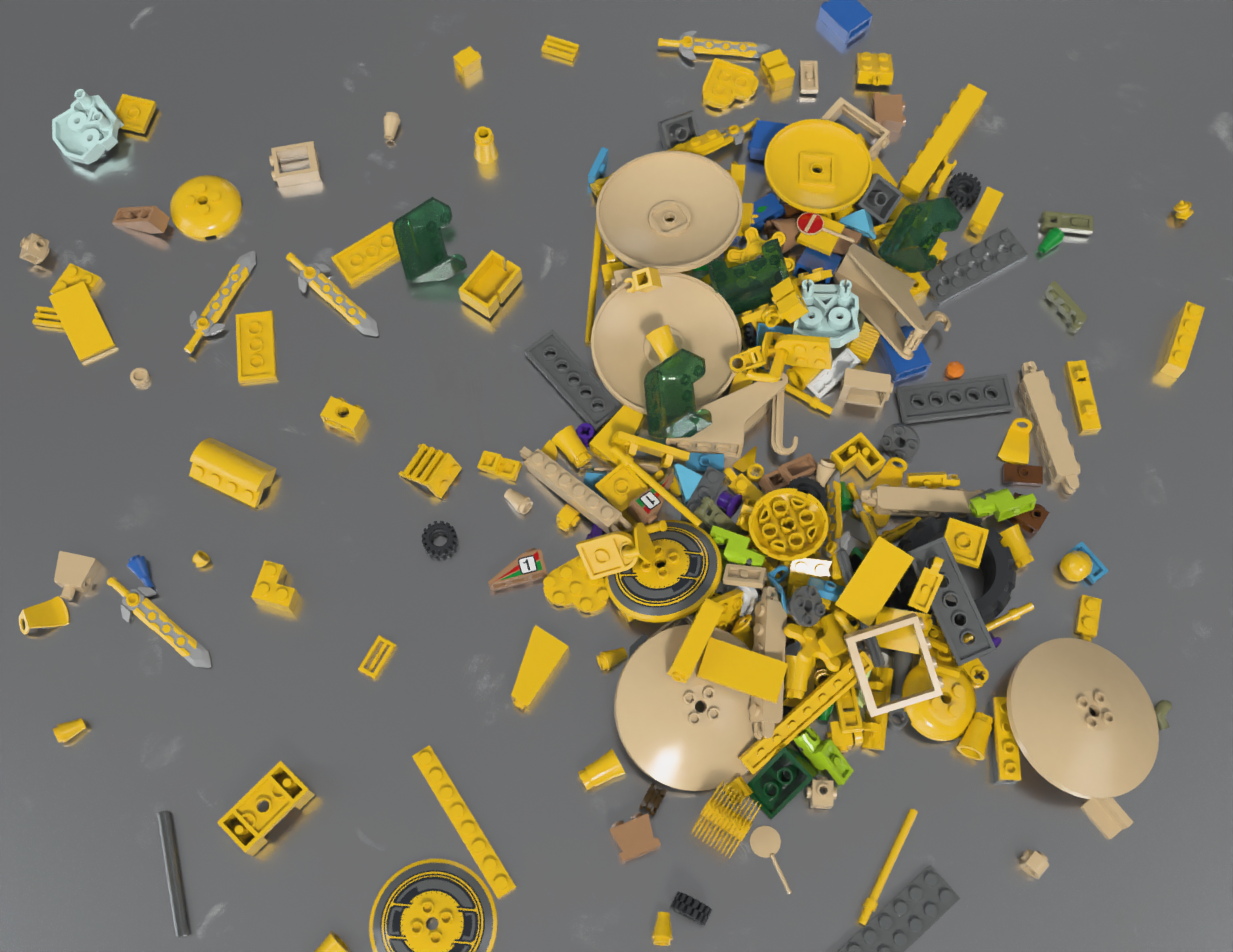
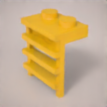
(438, 473)

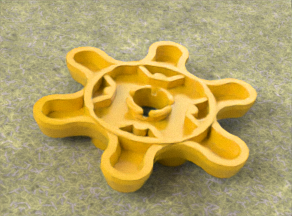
(754, 246)
(810, 646)

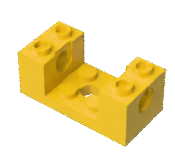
(249, 825)

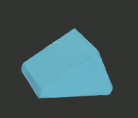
(861, 222)
(687, 481)

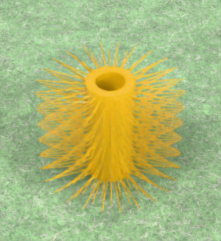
(725, 818)

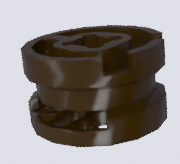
(653, 799)

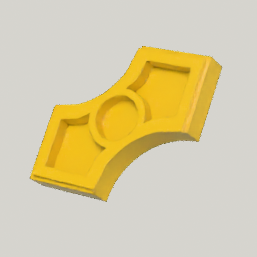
(832, 641)

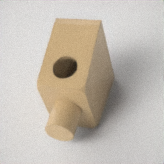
(75, 573)

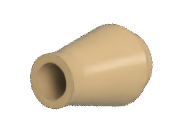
(391, 124)
(824, 471)
(520, 502)

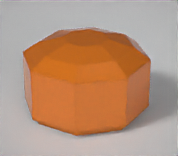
(954, 370)

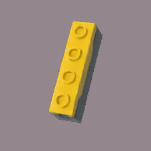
(1004, 746)

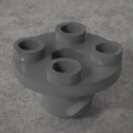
(900, 441)
(805, 606)

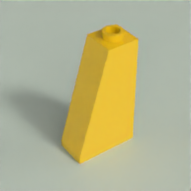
(625, 421)
(695, 640)
(538, 665)

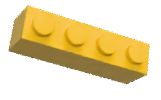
(1182, 339)

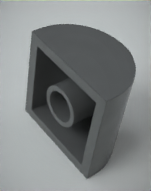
(677, 129)
(880, 198)

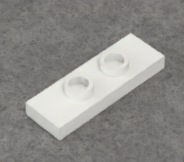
(829, 378)

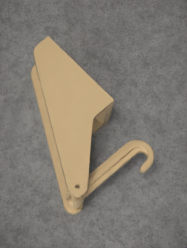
(882, 294)
(735, 416)

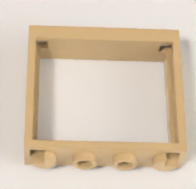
(843, 107)
(924, 644)

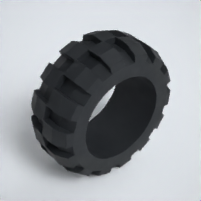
(995, 565)

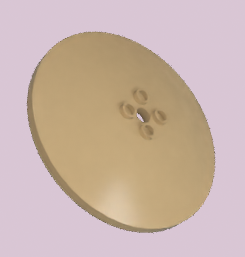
(665, 186)
(698, 322)
(666, 731)
(1058, 734)

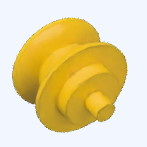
(1183, 210)

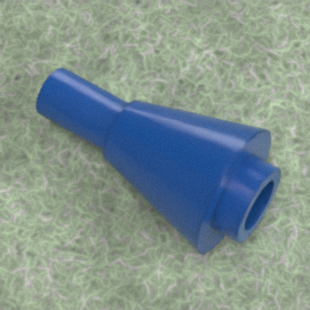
(139, 568)

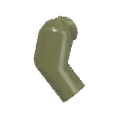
(1161, 711)

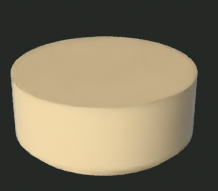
(140, 377)

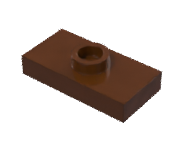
(1022, 474)

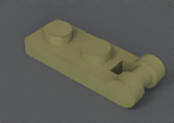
(1067, 222)
(1066, 305)
(715, 516)

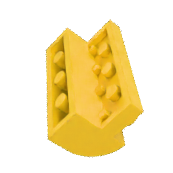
(231, 471)

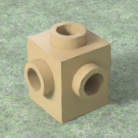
(34, 248)
(819, 800)

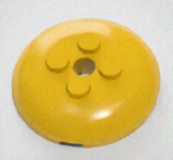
(213, 218)
(785, 508)
(932, 716)

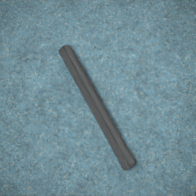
(872, 643)
(173, 874)

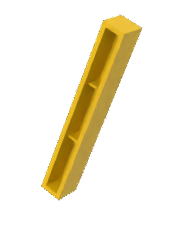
(943, 140)

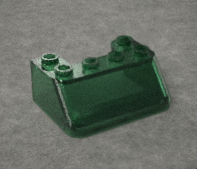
(917, 232)
(422, 243)
(751, 282)
(672, 397)

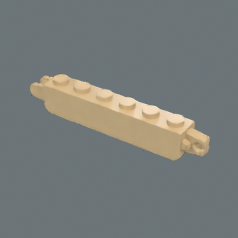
(1049, 427)
(574, 491)
(918, 501)
(771, 642)

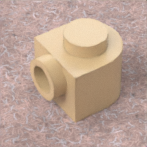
(1034, 863)

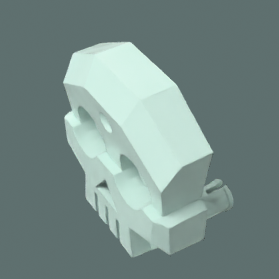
(86, 120)
(825, 305)

